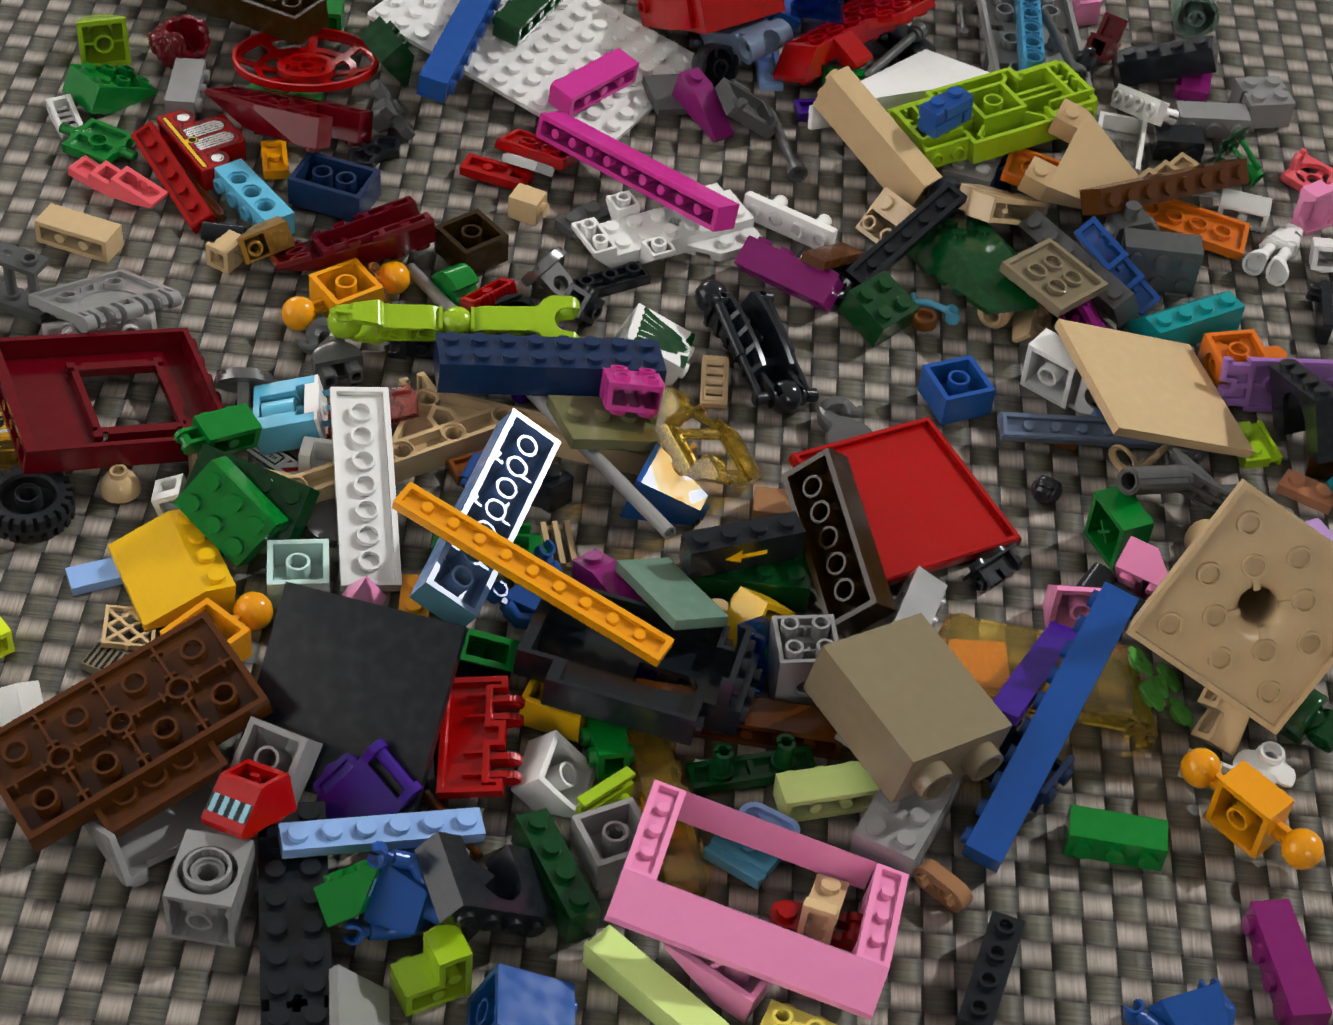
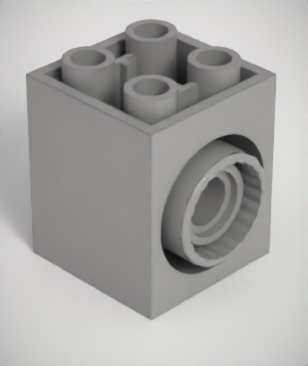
(793, 651)
(210, 888)

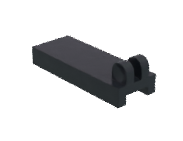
(1322, 296)

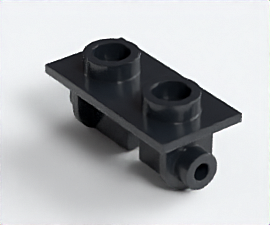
(984, 572)

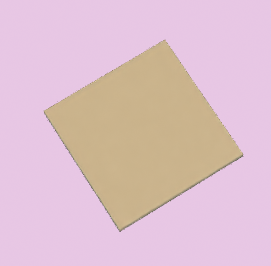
(1152, 389)

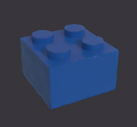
(956, 389)

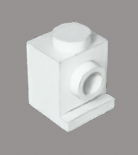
(166, 491)

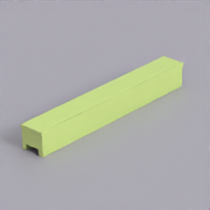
(644, 982)

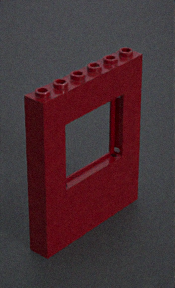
(52, 413)

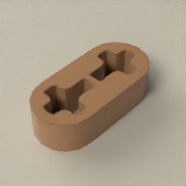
(942, 885)

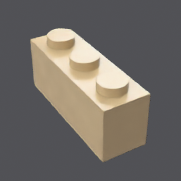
(79, 233)

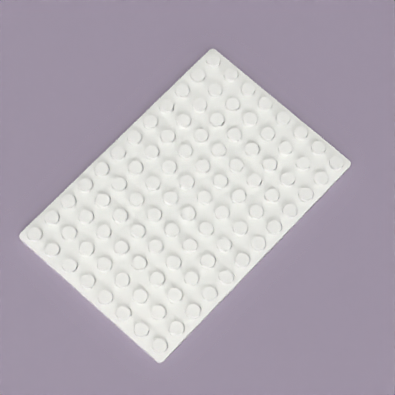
(561, 43)

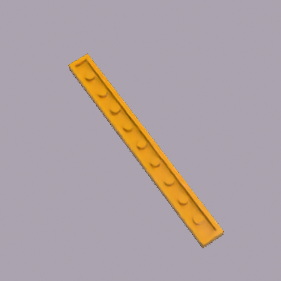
(533, 574)

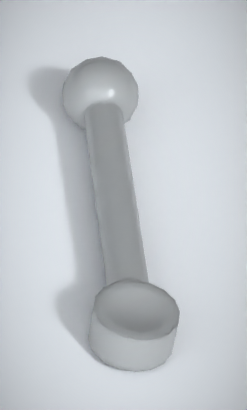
(963, 31)

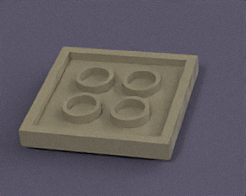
(1053, 277)

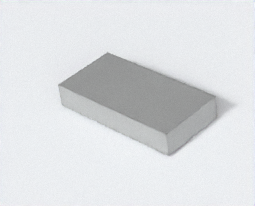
(528, 164)

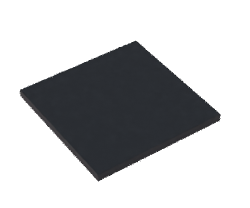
(360, 675)

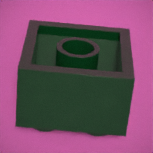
(389, 48)

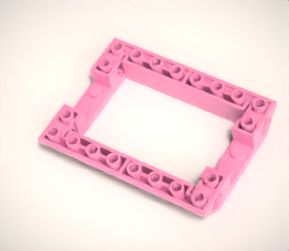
(746, 942)

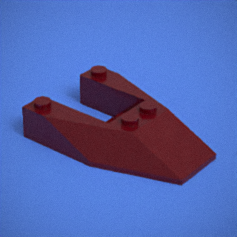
(293, 117)

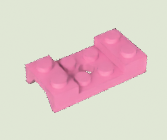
(1314, 207)

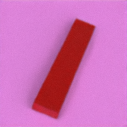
(173, 176)

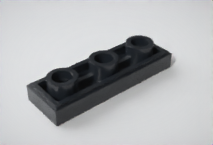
(616, 279)

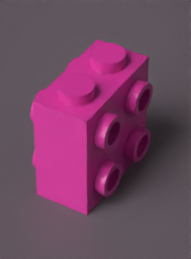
(631, 391)

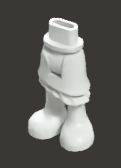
(1280, 247)

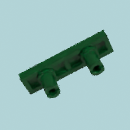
(749, 770)

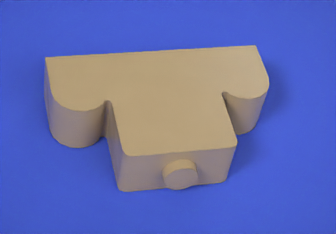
(998, 205)

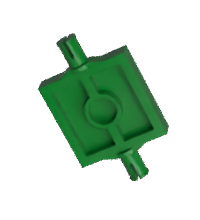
(98, 141)

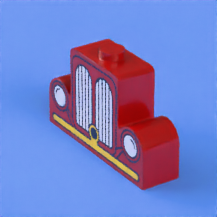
(202, 144)

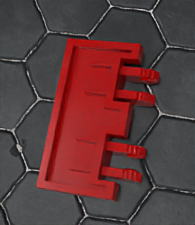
(471, 733)

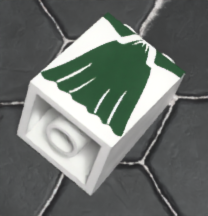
(672, 338)

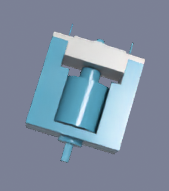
(290, 412)

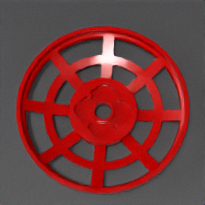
(305, 67)

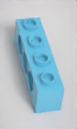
(250, 194)

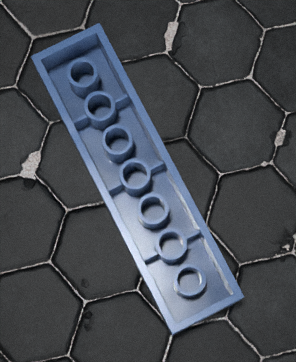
(499, 498)

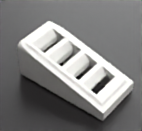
(60, 104)

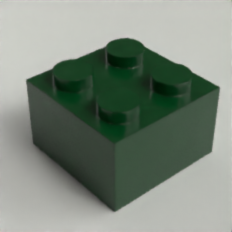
(878, 308)

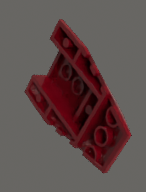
(371, 237)

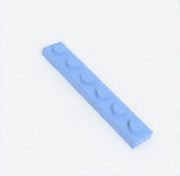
(359, 833)

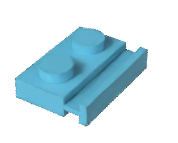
(740, 861)

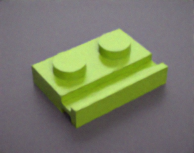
(1263, 445)
(613, 789)

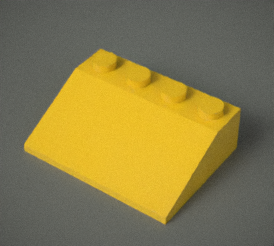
(171, 569)

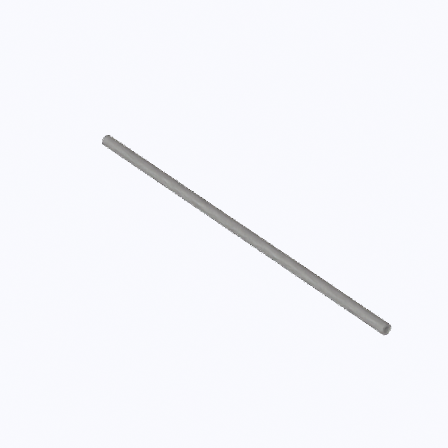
(595, 457)

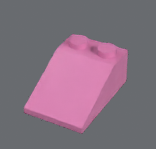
(725, 986)

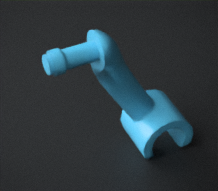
(951, 311)

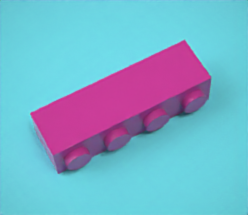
(593, 82)

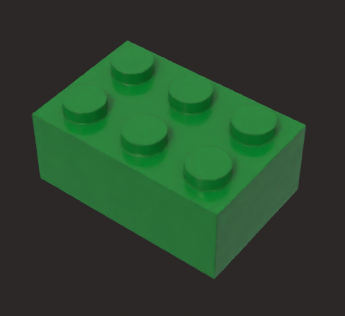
(230, 511)

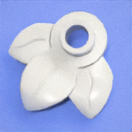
(1270, 761)

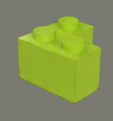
(436, 974)

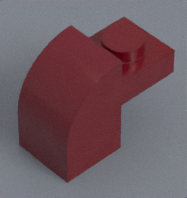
(1107, 37)

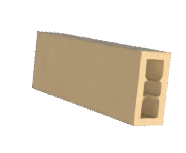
(875, 137)

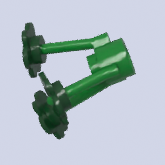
(1231, 144)

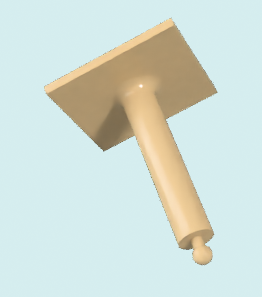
(1247, 607)

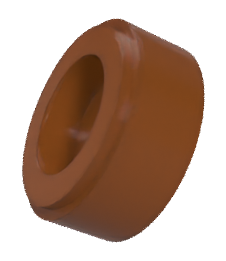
(925, 320)

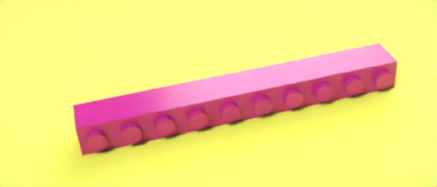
(638, 171)

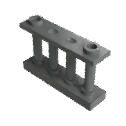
(15, 299)

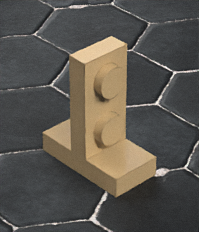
(823, 908)

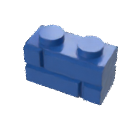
(945, 111)

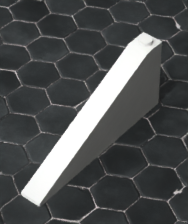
(908, 81)

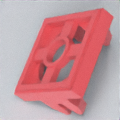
(1303, 160)

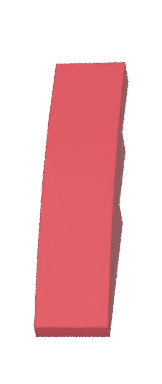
(116, 183)

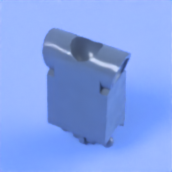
(751, 39)

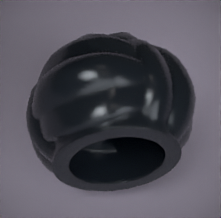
(1046, 490)

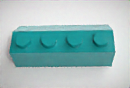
(1191, 319)

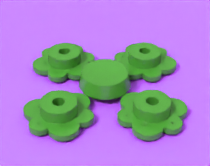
(1155, 689)

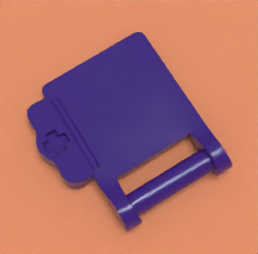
(357, 790)

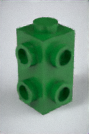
(606, 747)

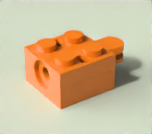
(1236, 344)

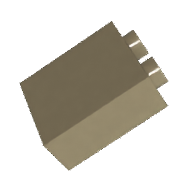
(908, 709)

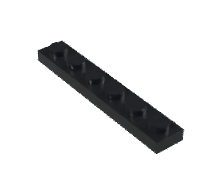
(907, 234)

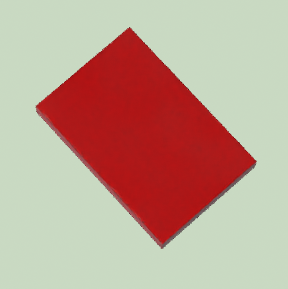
(529, 146)

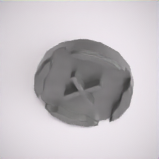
(547, 271)
(242, 381)

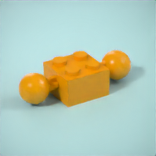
(343, 285)
(250, 613)
(1250, 809)

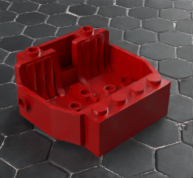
(704, 15)

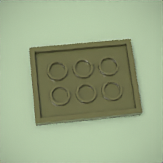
(591, 427)

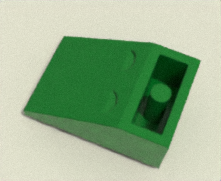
(106, 87)

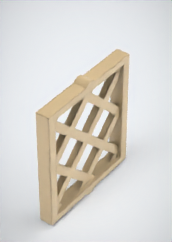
(125, 644)

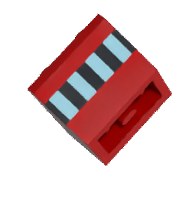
(249, 799)

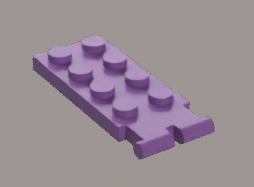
(1251, 384)

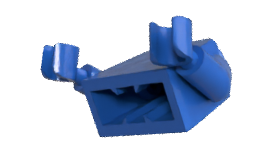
(519, 603)
(399, 900)
(1197, 1007)

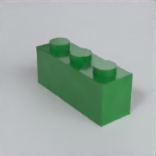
(1115, 837)

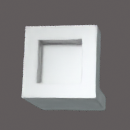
(314, 453)
(18, 699)

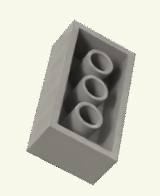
(902, 830)

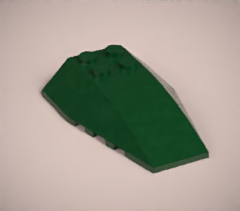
(969, 259)

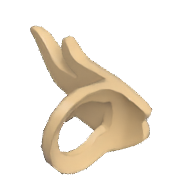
(1147, 461)

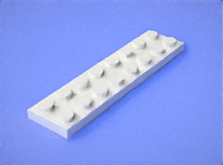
(365, 487)

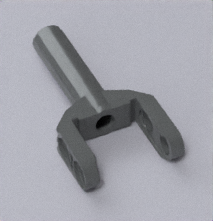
(1176, 474)

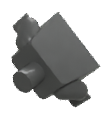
(1132, 217)

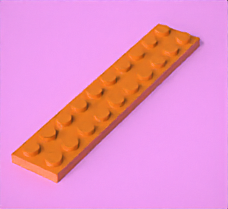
(1219, 232)

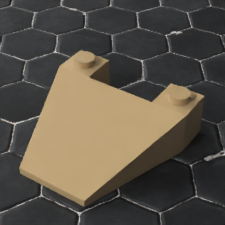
(1087, 162)

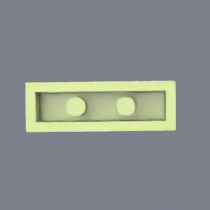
(824, 791)

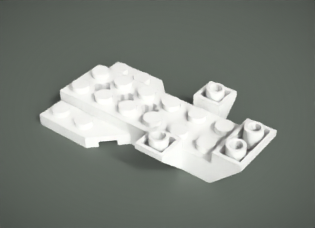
(659, 233)

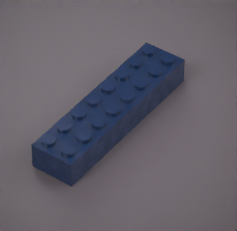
(535, 363)

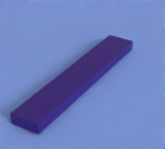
(1031, 673)

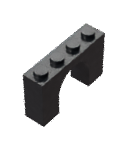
(1300, 402)
(464, 901)

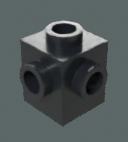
(590, 304)

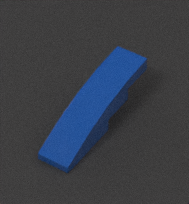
(1115, 259)

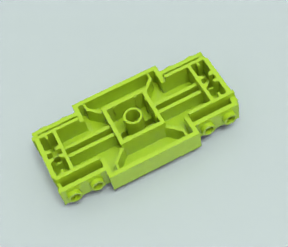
(1007, 113)

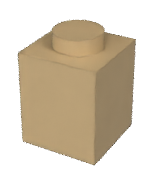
(527, 204)

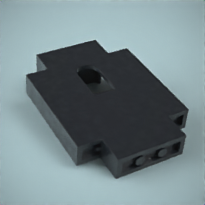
(596, 676)

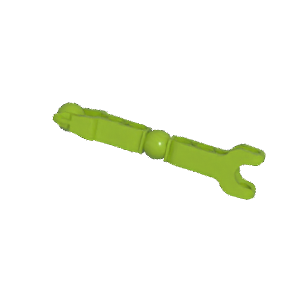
(380, 322)

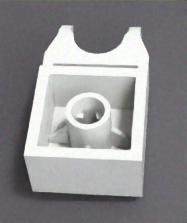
(1053, 374)

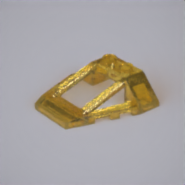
(677, 410)

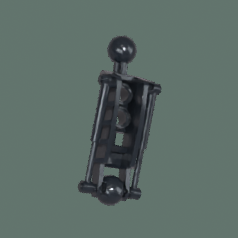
(757, 344)

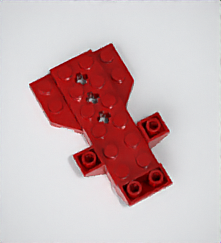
(863, 22)

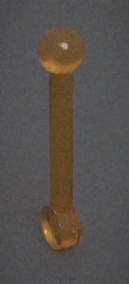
(374, 267)

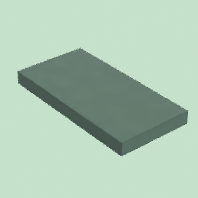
(671, 593)

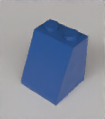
(521, 998)

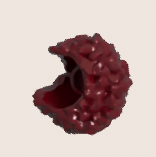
(179, 38)

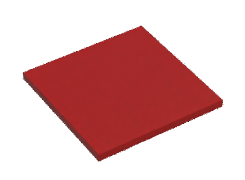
(920, 499)

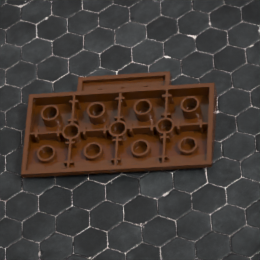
(129, 736)

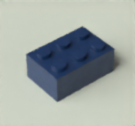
(333, 186)

